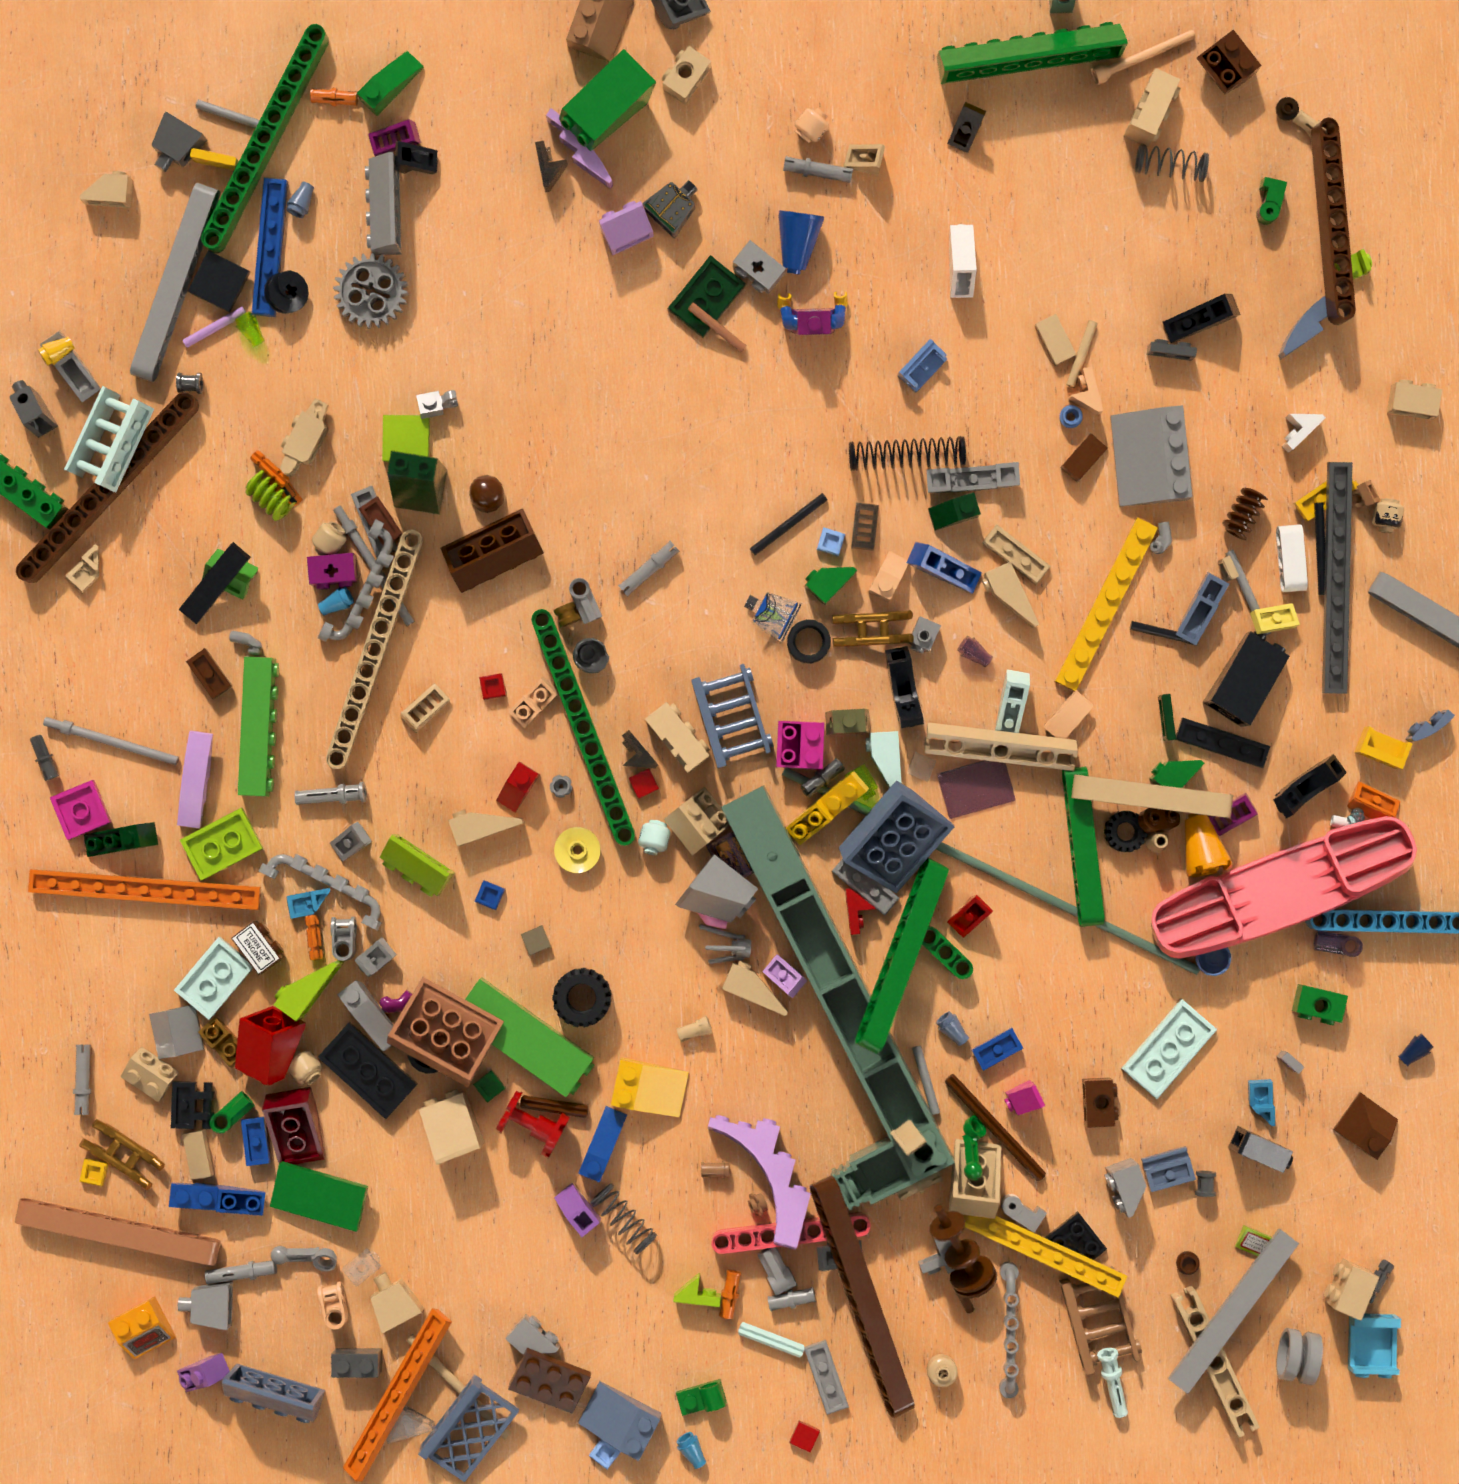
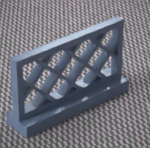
(450, 1422)

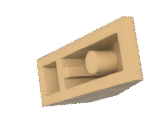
(1009, 591)
(474, 826)
(749, 986)

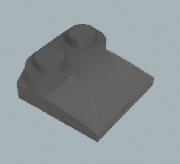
(676, 12)

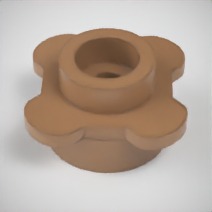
(757, 1204)

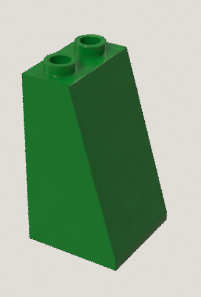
(607, 101)

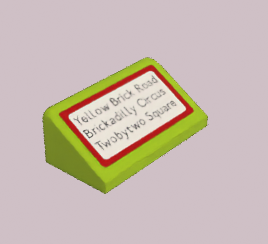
(1252, 1240)

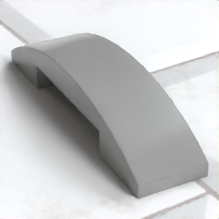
(973, 478)

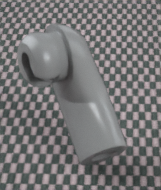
(1164, 539)
(247, 639)

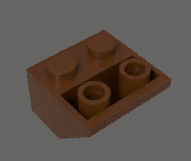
(1229, 62)

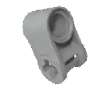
(343, 936)

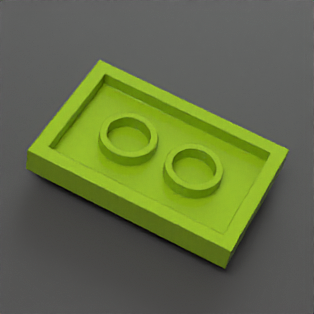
(221, 844)

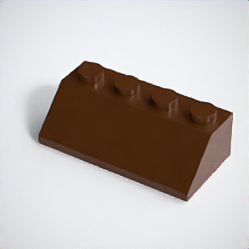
(491, 550)

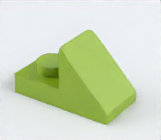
(689, 1294)

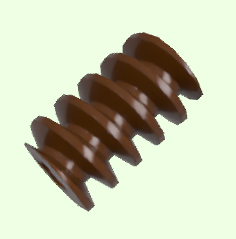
(1243, 512)

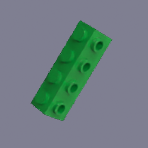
(30, 495)

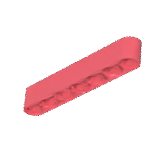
(756, 1231)

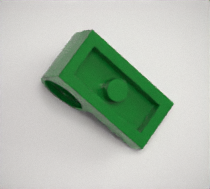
(705, 1397)

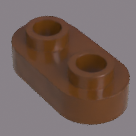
(1161, 821)

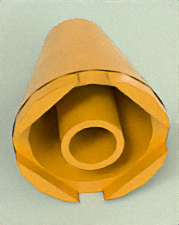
(1203, 847)

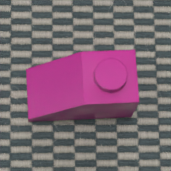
(1024, 1098)

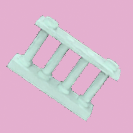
(123, 446)

